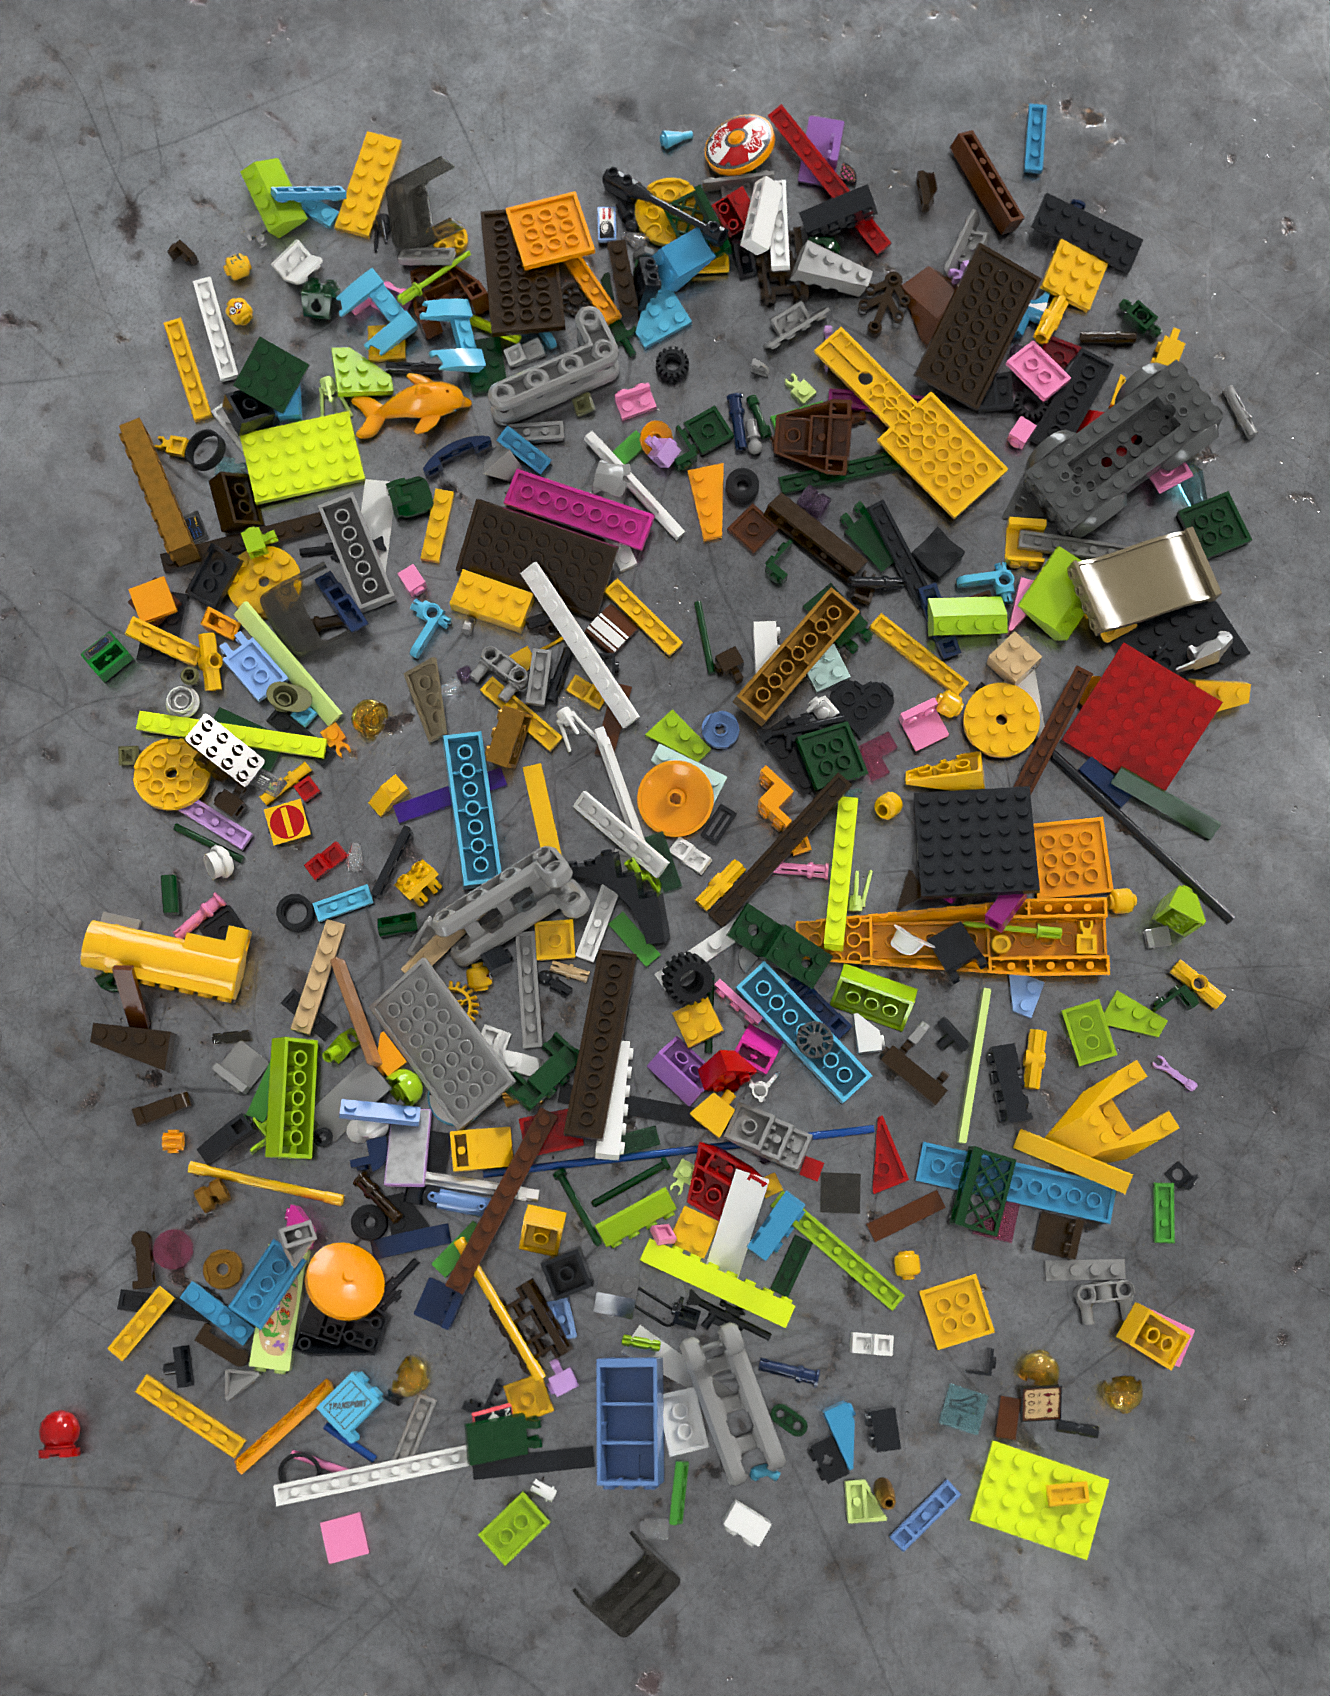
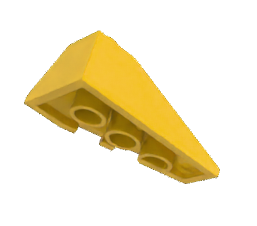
(952, 775)

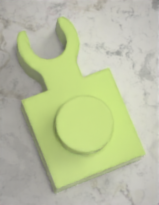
(801, 391)
(683, 1174)

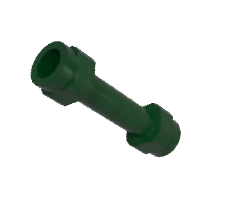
(764, 430)

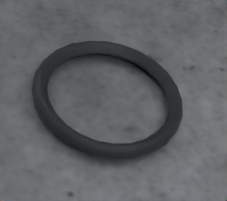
(299, 1454)

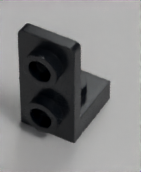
(475, 1406)

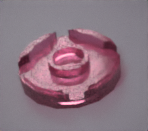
(173, 1249)

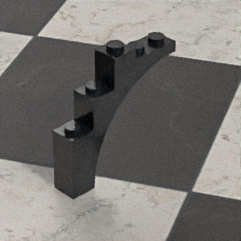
(629, 886)

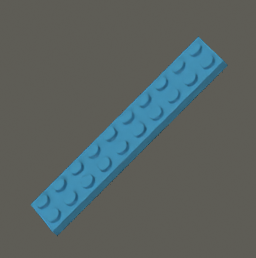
(1028, 1187)

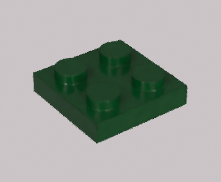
(708, 430)

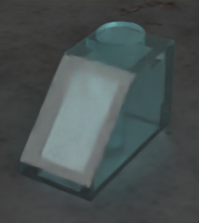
(1194, 487)

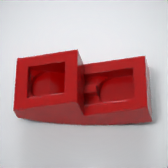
(326, 861)

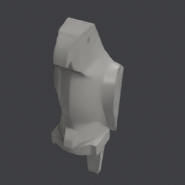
(1207, 653)

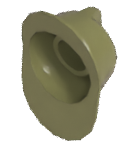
(288, 697)

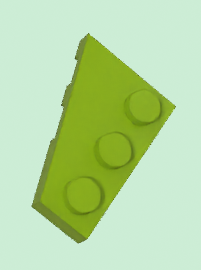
(678, 736)
(1132, 1016)

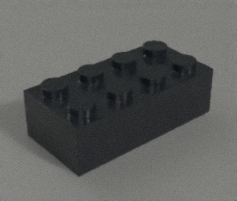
(839, 213)

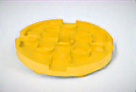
(653, 219)
(275, 566)
(998, 739)
(165, 792)

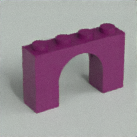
(1002, 910)

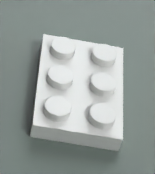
(683, 1422)

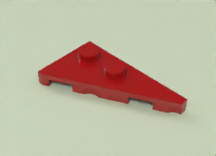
(887, 1162)

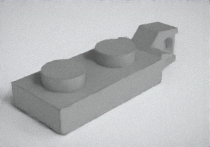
(423, 935)

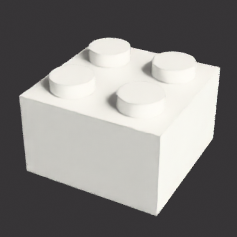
(746, 1522)

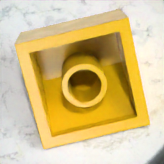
(542, 1230)

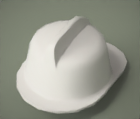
(906, 942)
(360, 1131)

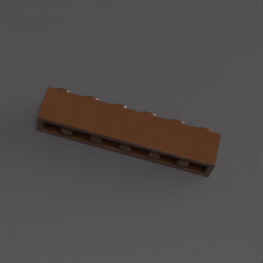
(986, 182)

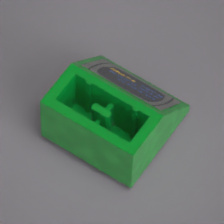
(107, 656)

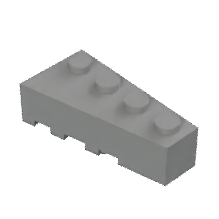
(830, 270)

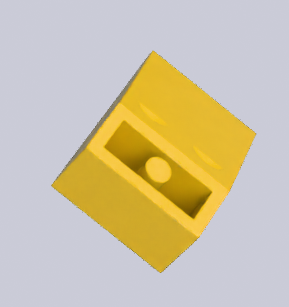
(481, 1149)

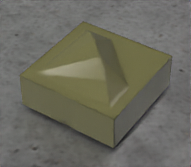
(583, 404)
(128, 755)

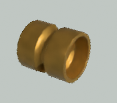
(212, 1195)

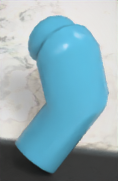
(761, 1471)

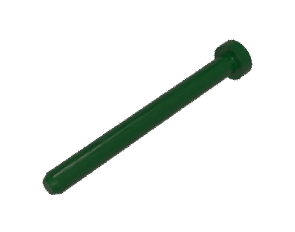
(561, 1176)
(631, 1182)

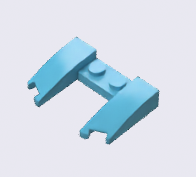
(457, 312)
(400, 322)

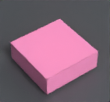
(663, 1234)

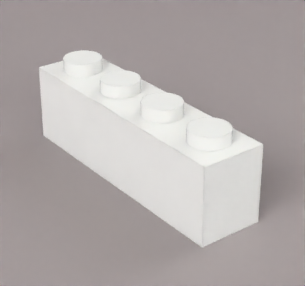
(761, 215)
(764, 641)

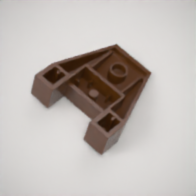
(451, 285)

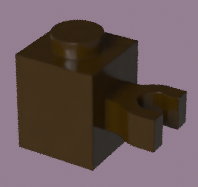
(729, 663)
(230, 802)

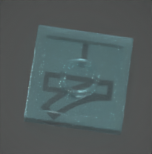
(963, 1409)

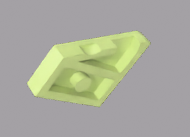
(861, 1503)

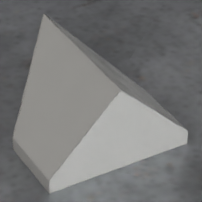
(501, 463)
(297, 1240)
(238, 1380)

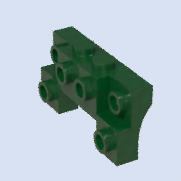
(551, 1074)

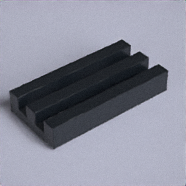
(710, 837)

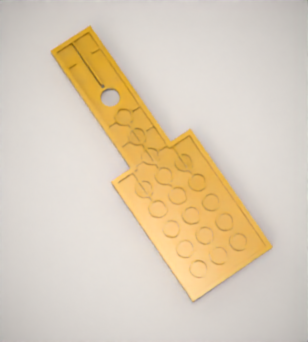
(921, 435)

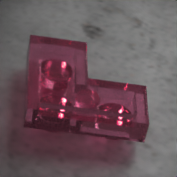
(874, 751)
(1007, 1223)

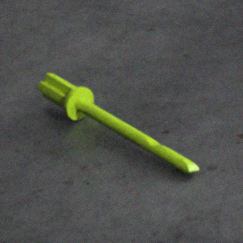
(415, 289)
(1040, 931)

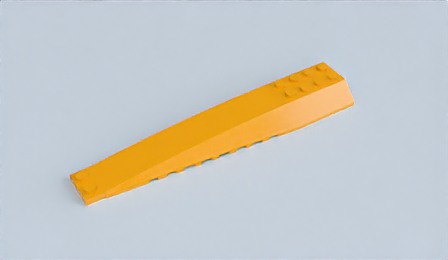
(870, 938)

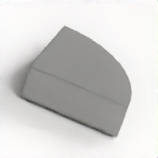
(644, 252)
(759, 368)
(468, 625)
(746, 959)

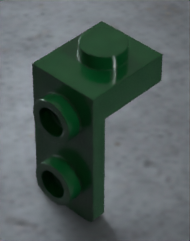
(686, 460)
(775, 573)
(1187, 996)

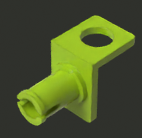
(633, 865)
(341, 1047)
(262, 1127)

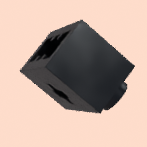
(837, 1468)

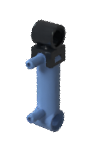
(446, 1200)

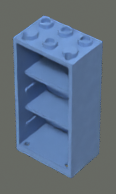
(630, 1422)

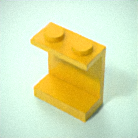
(1014, 557)

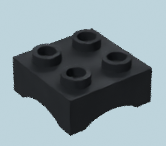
(937, 554)

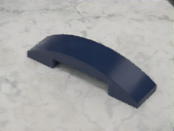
(453, 449)
(947, 645)
(821, 1008)
(411, 1241)

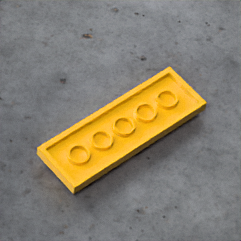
(368, 184)

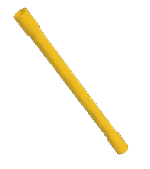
(206, 1170)
(532, 1364)

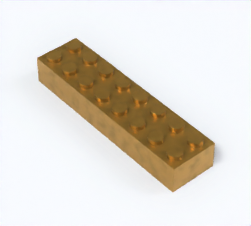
(158, 492)
(796, 656)

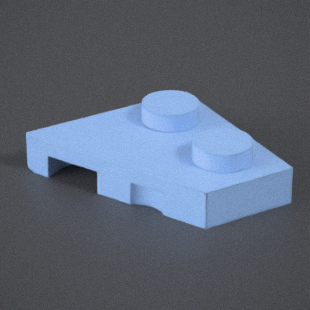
(1024, 994)

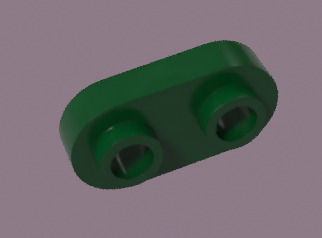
(788, 1420)

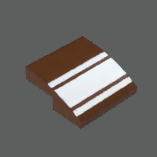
(611, 629)

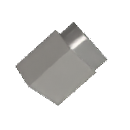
(1157, 937)
(918, 1033)

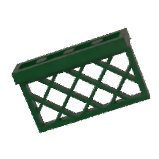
(705, 210)
(967, 1184)

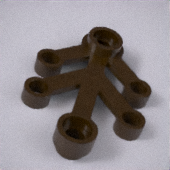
(884, 301)

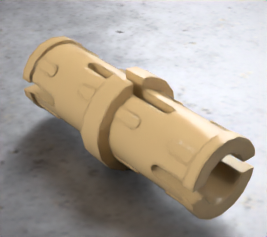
(569, 971)

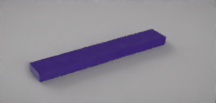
(439, 799)

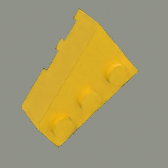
(1229, 692)

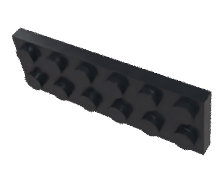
(1087, 232)
(1076, 397)

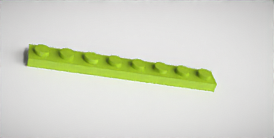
(847, 1259)

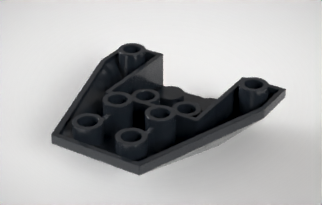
(333, 1337)

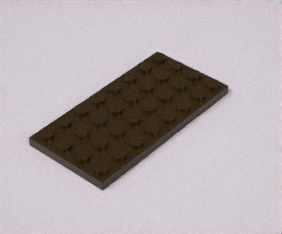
(518, 298)
(977, 326)
(507, 542)

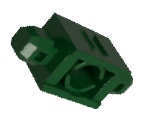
(1140, 310)

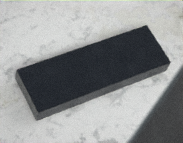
(322, 1026)

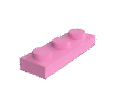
(737, 1003)

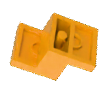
(774, 799)

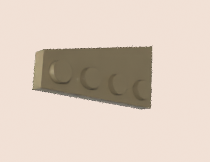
(427, 696)

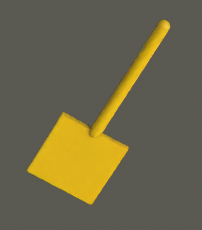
(524, 655)

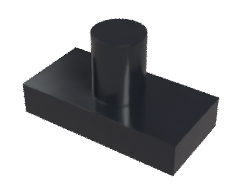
(951, 1035)
(181, 1366)

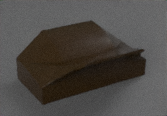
(926, 189)

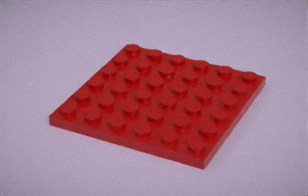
(1142, 718)

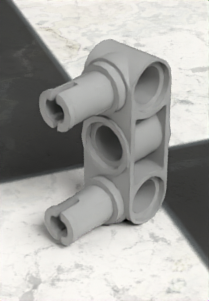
(503, 667)
(1103, 1292)

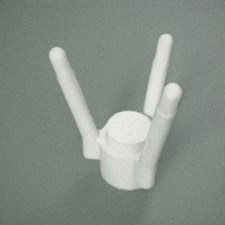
(566, 717)
(761, 1088)

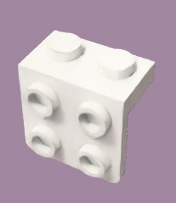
(296, 264)

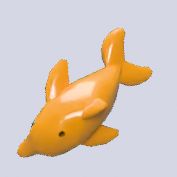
(423, 400)

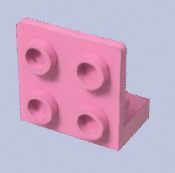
(923, 724)

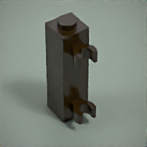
(912, 1075)

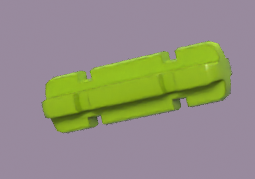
(641, 1343)

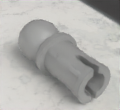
(753, 436)

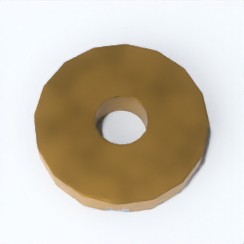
(234, 1273)

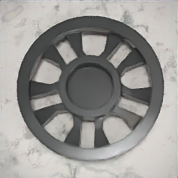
(814, 1039)

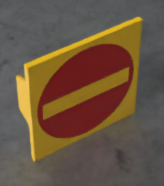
(287, 822)

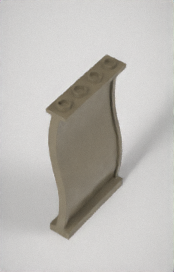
(1144, 581)

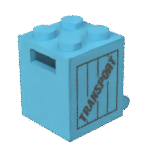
(351, 1404)

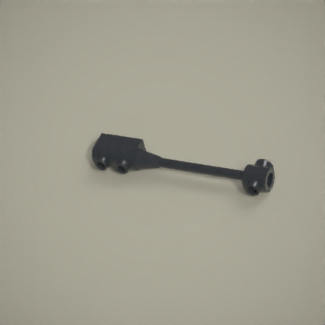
(630, 190)

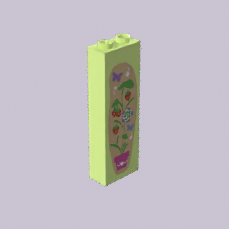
(275, 1341)

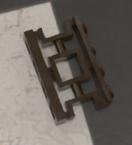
(783, 288)
(543, 1319)

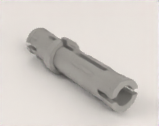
(1242, 416)

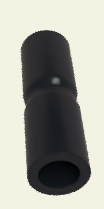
(1075, 1428)

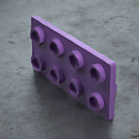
(826, 137)

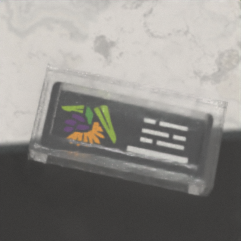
(268, 782)

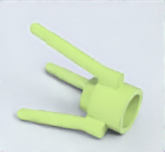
(328, 388)
(855, 903)

